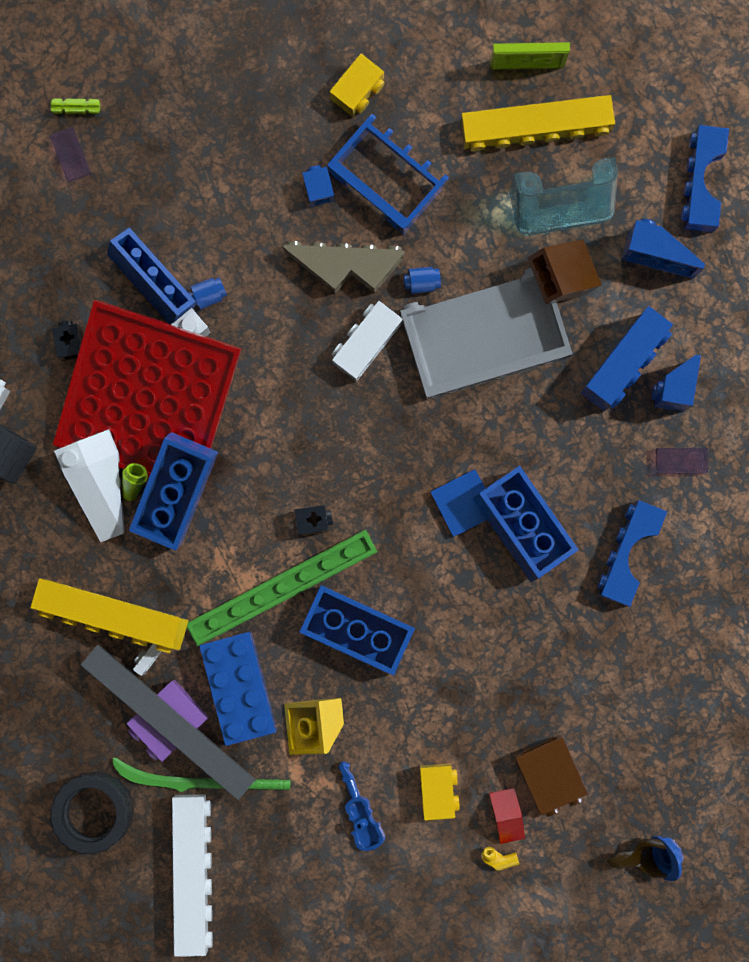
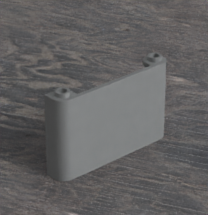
(484, 336)

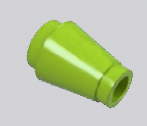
(133, 480)

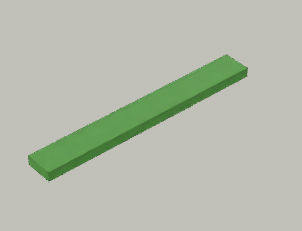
(281, 588)

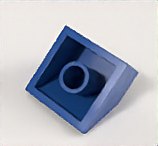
(677, 388)

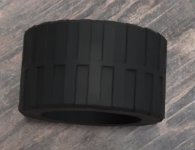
(14, 455)
(63, 826)

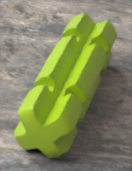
(75, 106)

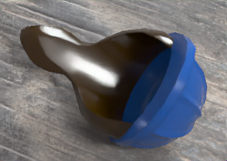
(654, 857)

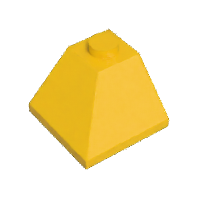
(313, 725)

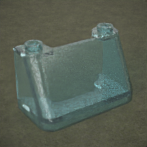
(565, 206)

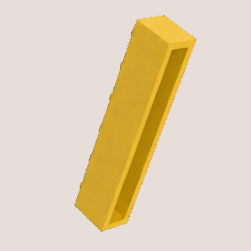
(537, 122)
(109, 614)

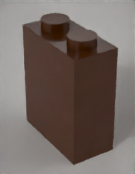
(564, 271)
(551, 776)

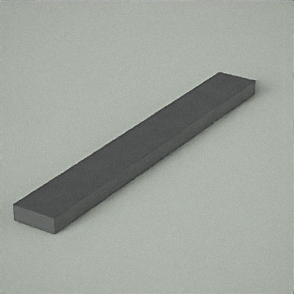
(168, 722)

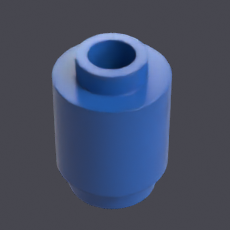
(422, 280)
(208, 292)

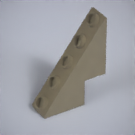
(338, 263)

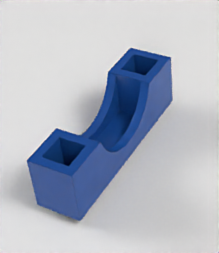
(702, 209)
(619, 582)

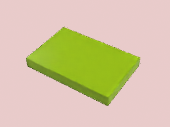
(529, 55)

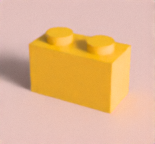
(357, 85)
(437, 791)

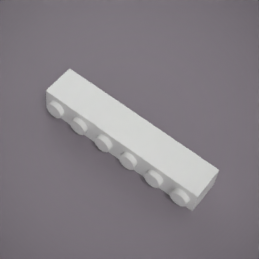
(190, 875)

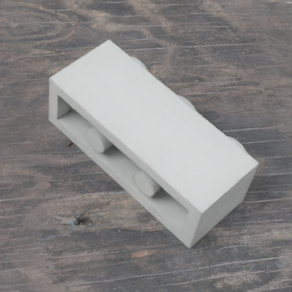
(366, 340)

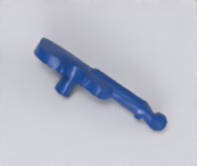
(367, 832)

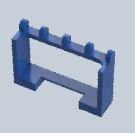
(347, 178)

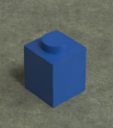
(318, 186)

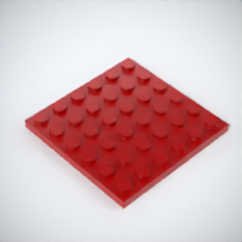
(144, 384)

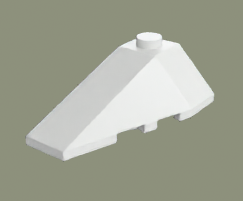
(95, 480)

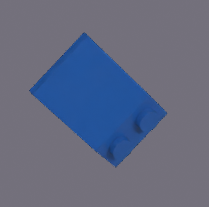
(658, 249)

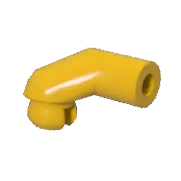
(497, 860)

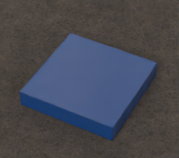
(457, 502)

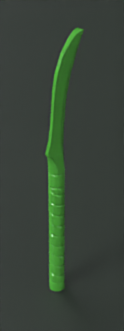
(183, 784)

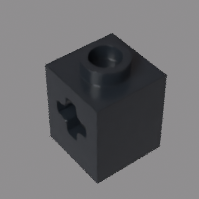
(60, 334)
(304, 514)

